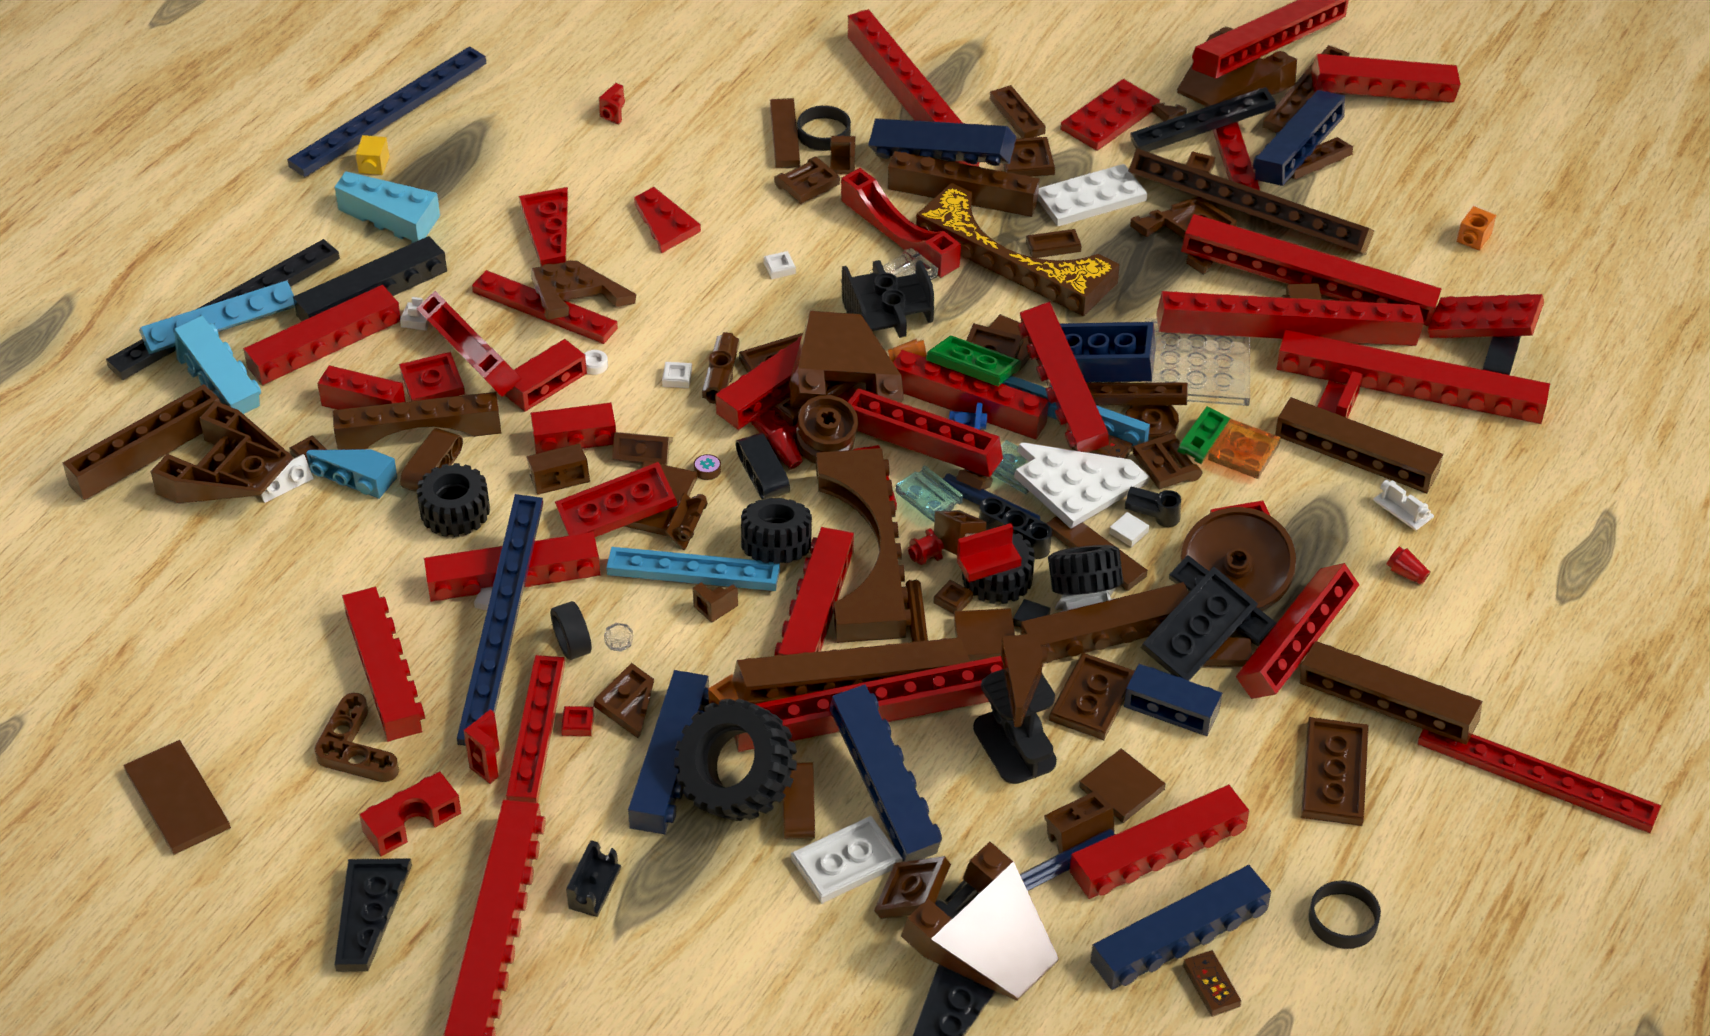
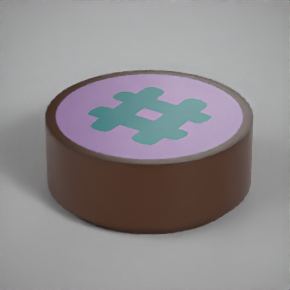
(707, 467)

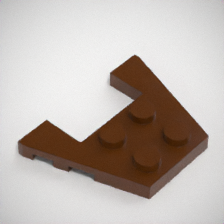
(1178, 220)
(573, 281)

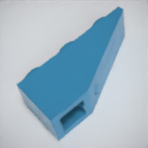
(358, 469)

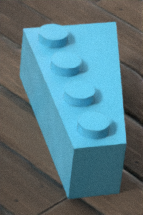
(388, 205)
(214, 365)

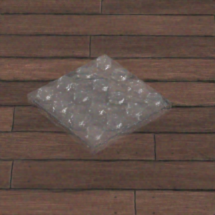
(1210, 364)

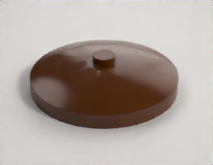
(1247, 549)

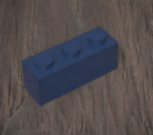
(1173, 699)

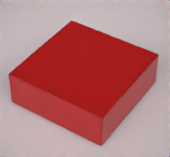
(577, 721)

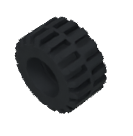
(453, 500)
(776, 530)
(1085, 569)
(1006, 584)

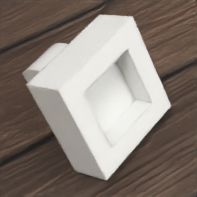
(412, 317)

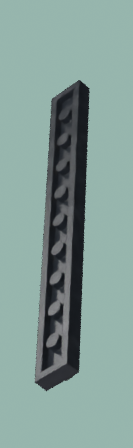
(292, 270)

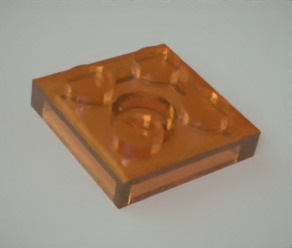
(1244, 448)

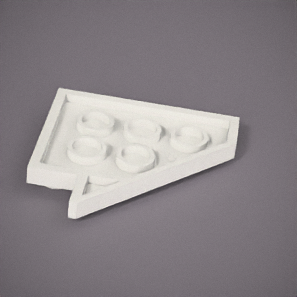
(1076, 482)

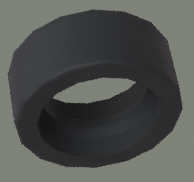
(571, 630)

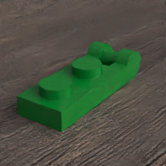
(1203, 434)

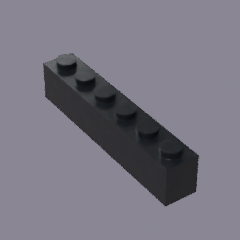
(394, 271)

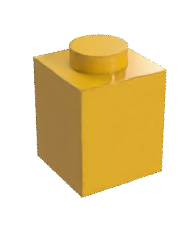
(372, 155)

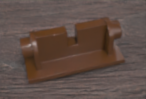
(685, 519)

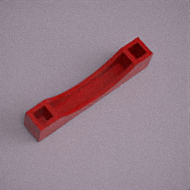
(867, 199)
(469, 344)

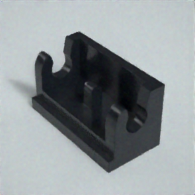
(592, 880)

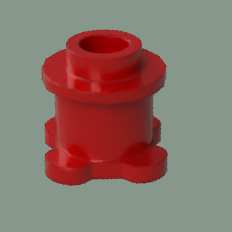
(925, 548)

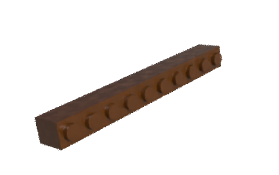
(1251, 201)

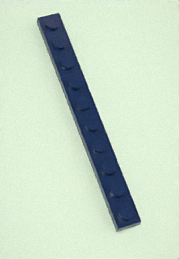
(386, 111)
(502, 611)

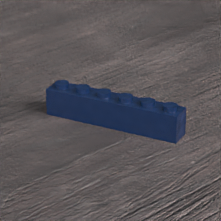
(1299, 138)
(943, 140)
(884, 774)
(657, 785)
(1180, 927)

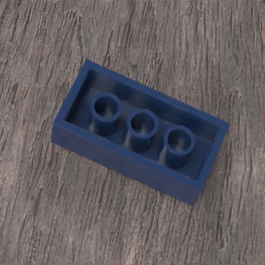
(1113, 350)

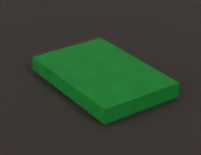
(973, 360)

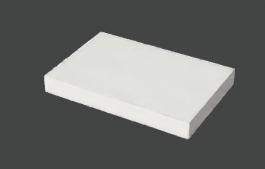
(846, 859)

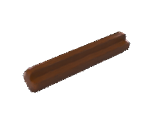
(916, 606)

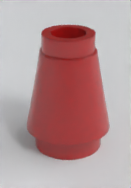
(785, 447)
(1408, 565)

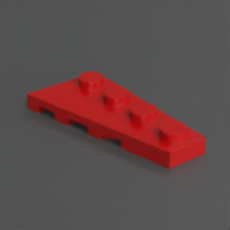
(547, 223)

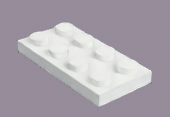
(1091, 195)

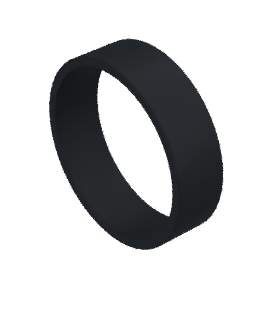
(820, 112)
(1351, 889)

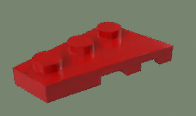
(665, 219)

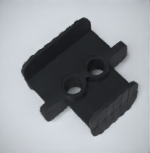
(886, 298)
(1015, 751)

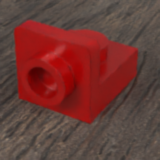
(612, 103)

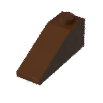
(1022, 666)

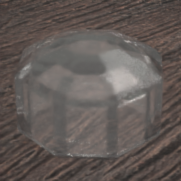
(618, 637)

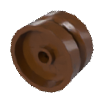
(825, 426)

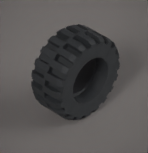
(702, 748)

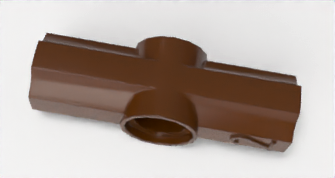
(720, 366)

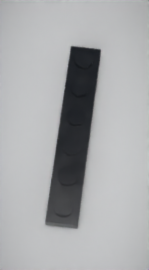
(1203, 120)

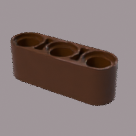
(437, 449)
(799, 804)

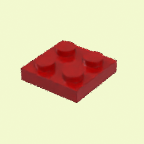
(432, 377)

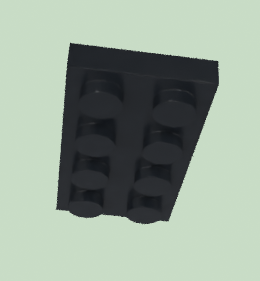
(1199, 625)

